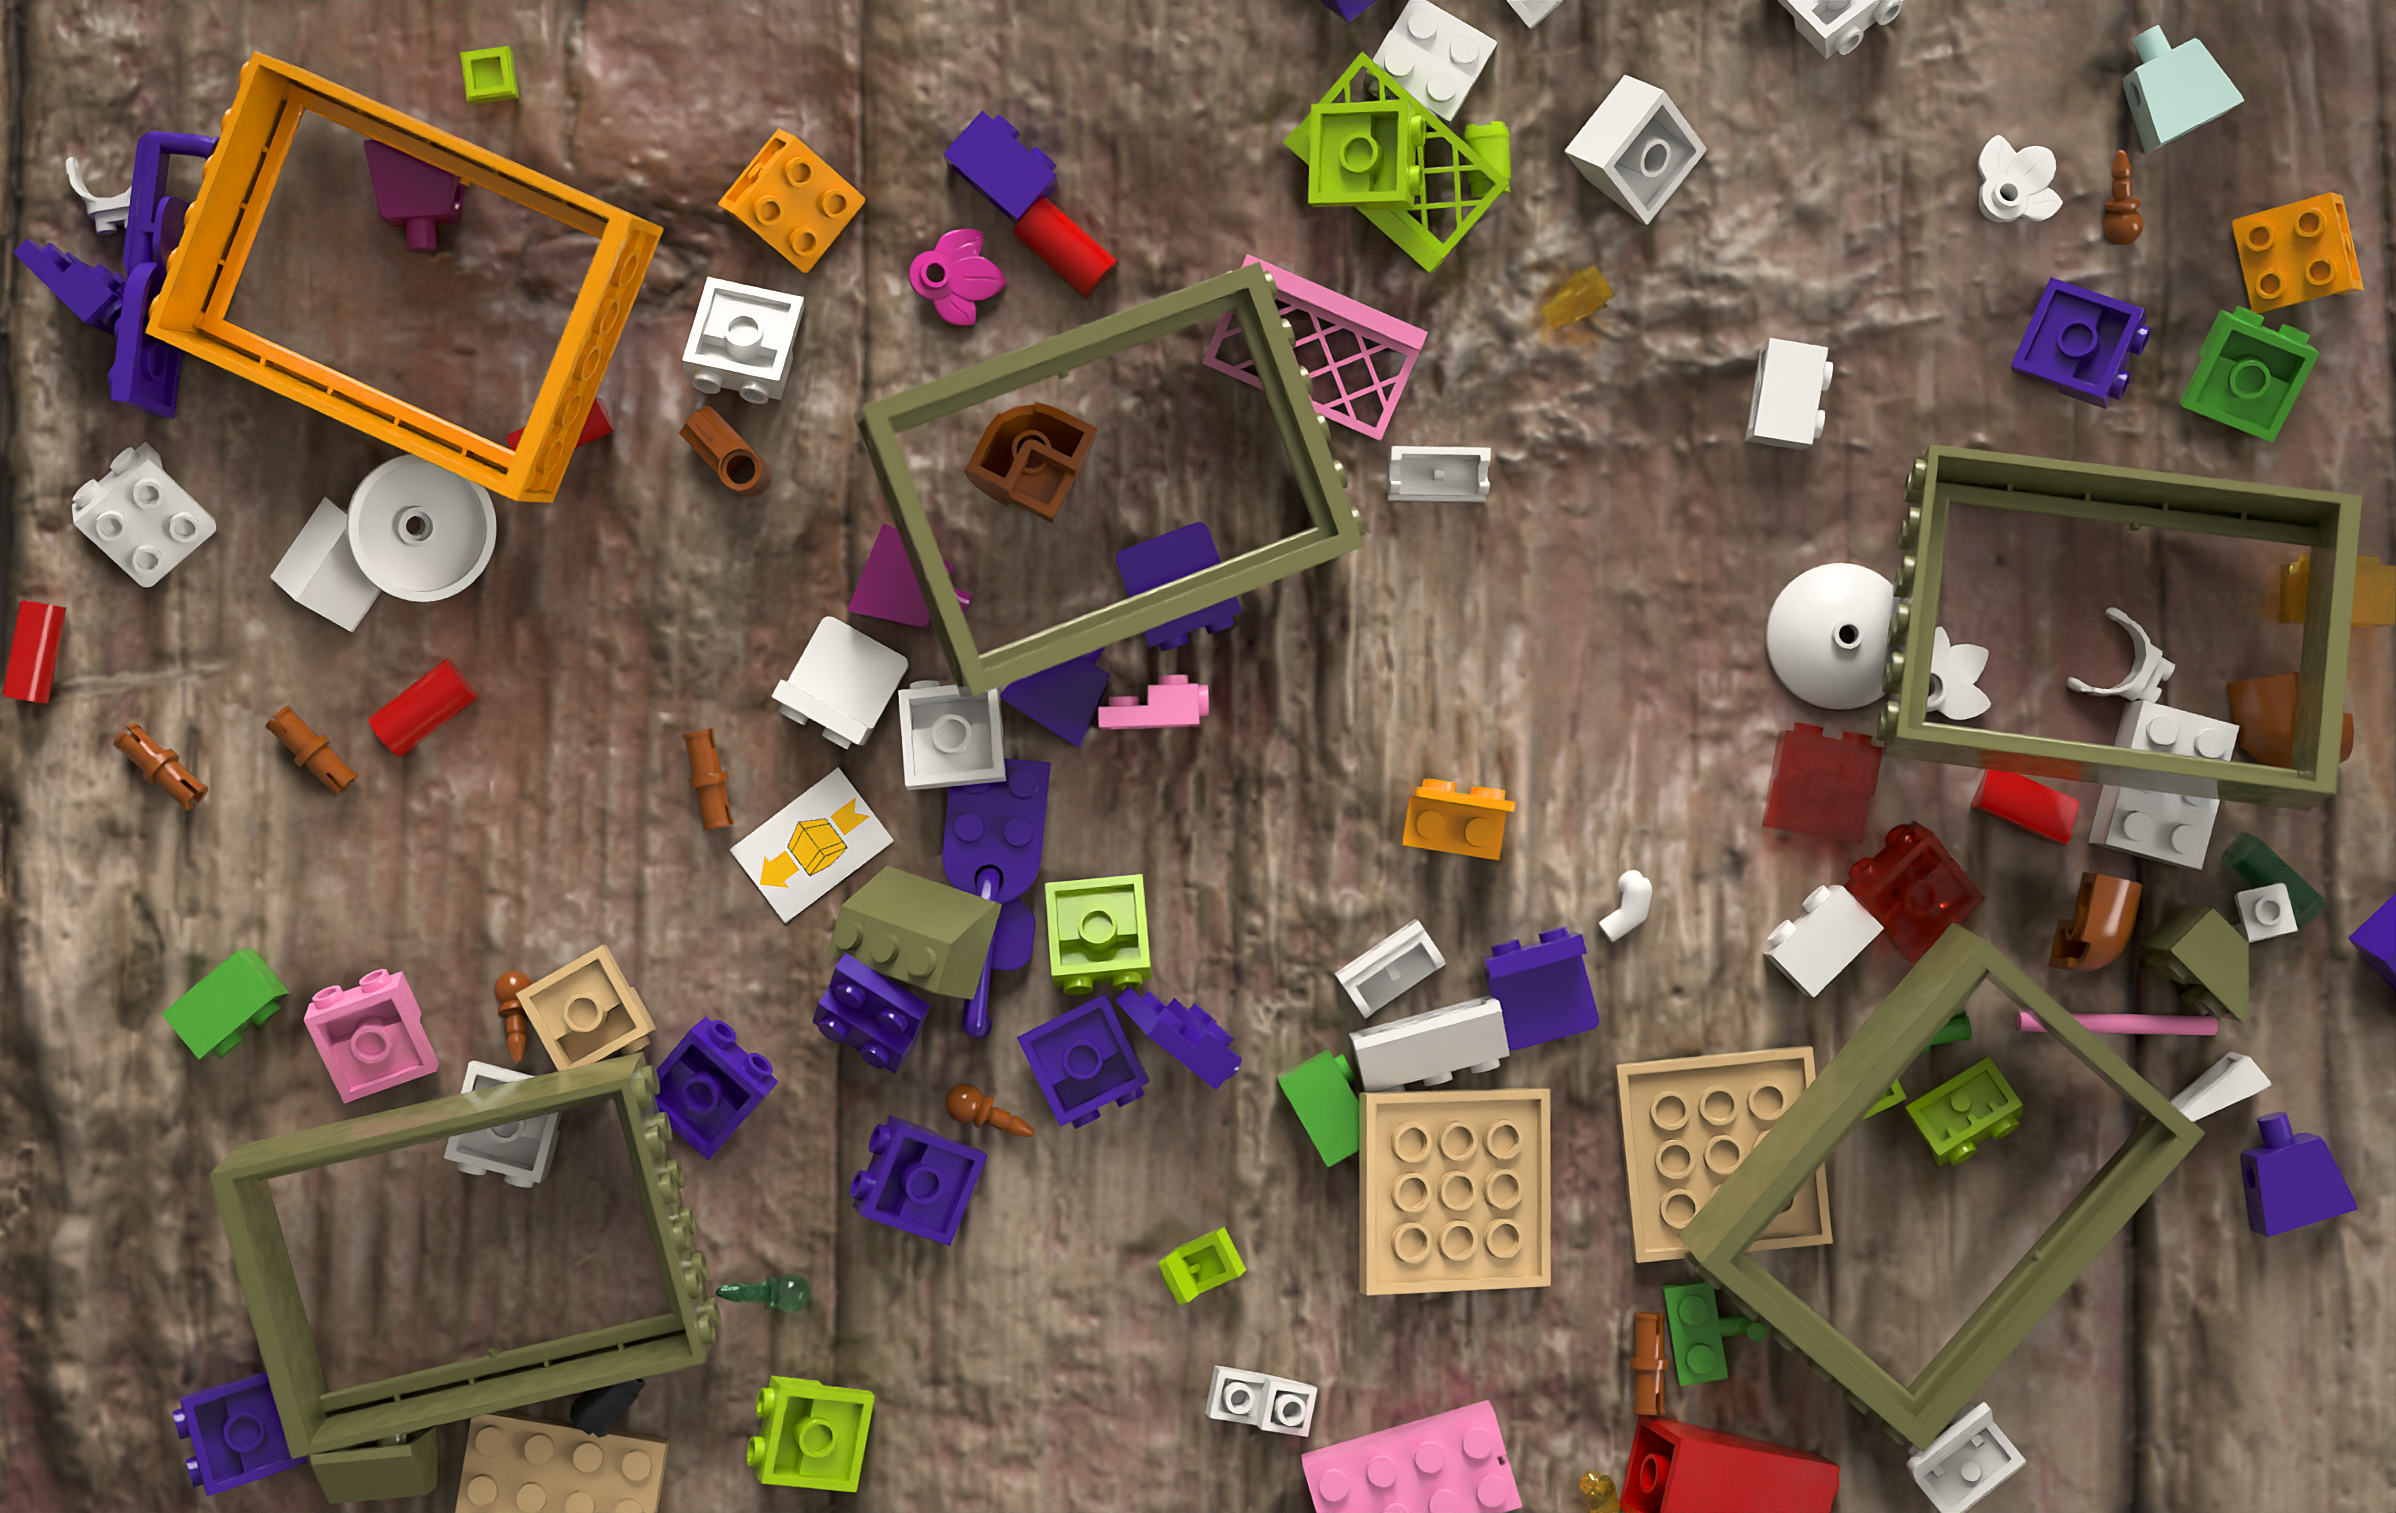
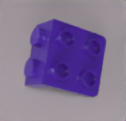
(1169, 559)
(1541, 988)

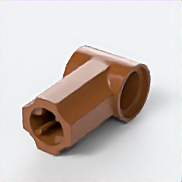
(724, 451)

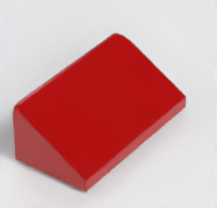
(2027, 805)

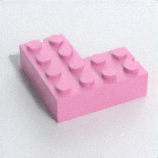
(1419, 1467)

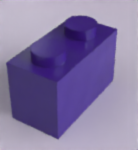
(1000, 166)

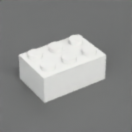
(2154, 823)

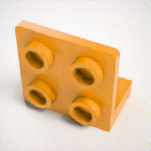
(792, 200)
(2297, 253)
(1456, 821)

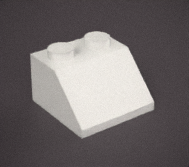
(1636, 148)

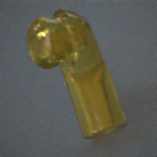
(1601, 1492)

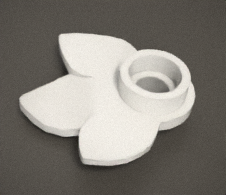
(2021, 178)
(1953, 677)

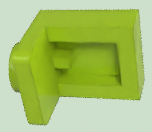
(1200, 1265)

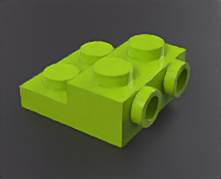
(1365, 155)
(1098, 933)
(810, 1434)

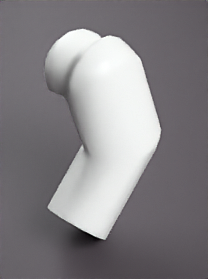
(1634, 906)

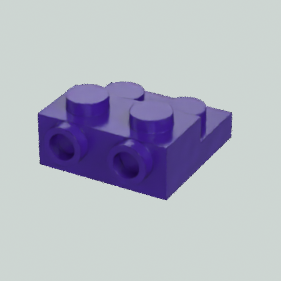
(87, 290)
(2082, 343)
(870, 1014)
(1185, 1033)
(1084, 1062)
(711, 1085)
(916, 1180)
(233, 1434)

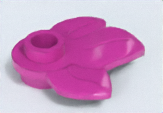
(964, 276)

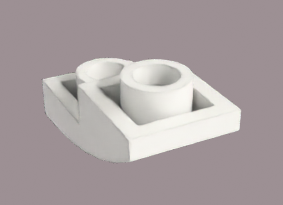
(1261, 1400)

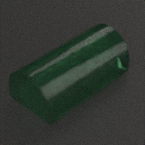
(2263, 867)

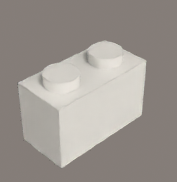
(1788, 394)
(1821, 939)

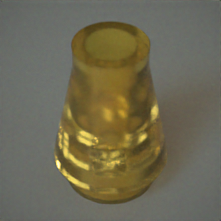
(1577, 298)

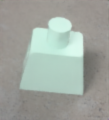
(2175, 89)

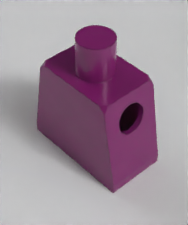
(413, 194)
(890, 588)

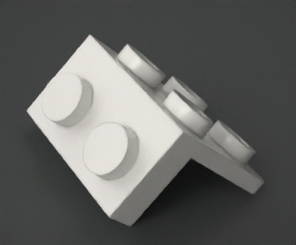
(141, 516)
(842, 683)
(1964, 1461)

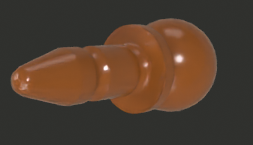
(2123, 222)
(511, 1009)
(966, 1104)

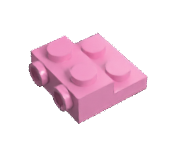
(1169, 706)
(370, 1035)

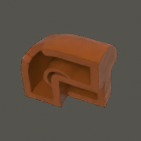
(1031, 458)
(2267, 716)
(2099, 926)

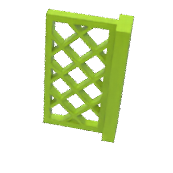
(1398, 223)

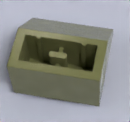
(2204, 959)
(380, 1468)

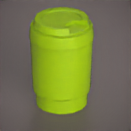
(1493, 146)

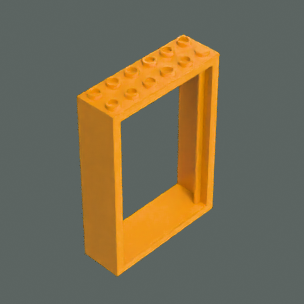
(228, 216)

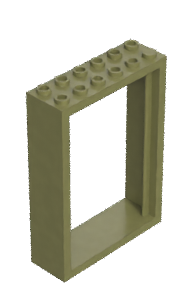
(1287, 389)
(2137, 498)
(1832, 1110)
(491, 1383)

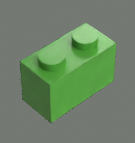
(226, 1005)
(1325, 1104)

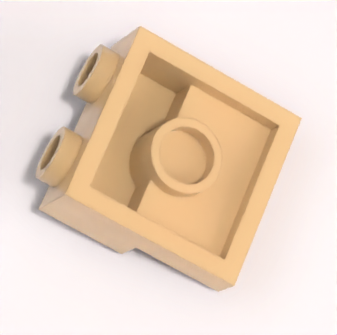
(587, 1012)

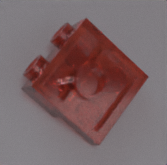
(1822, 783)
(1913, 889)

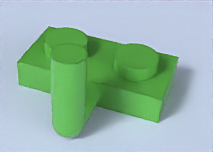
(1698, 1331)

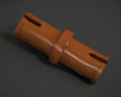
(311, 751)
(160, 766)
(708, 779)
(1649, 1363)

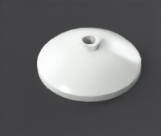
(453, 535)
(1806, 640)

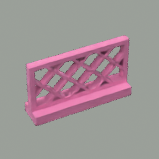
(1344, 314)

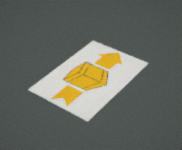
(811, 845)

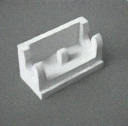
(1438, 474)
(1390, 968)

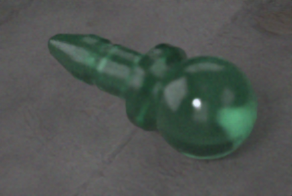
(787, 1293)

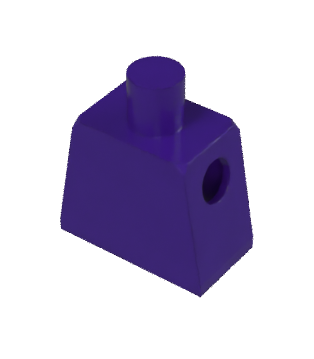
(1062, 695)
(2291, 1179)

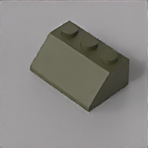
(917, 931)

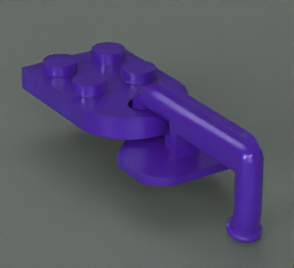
(144, 366)
(1000, 829)

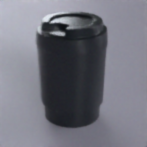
(603, 1407)

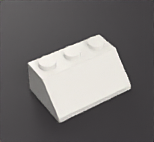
(1431, 1045)

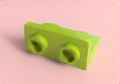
(1966, 1113)

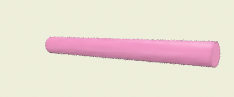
(2132, 1024)

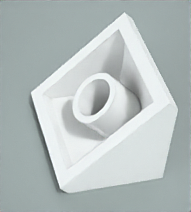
(322, 571)

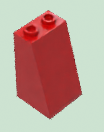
(1715, 1471)

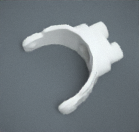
(106, 211)
(2146, 670)

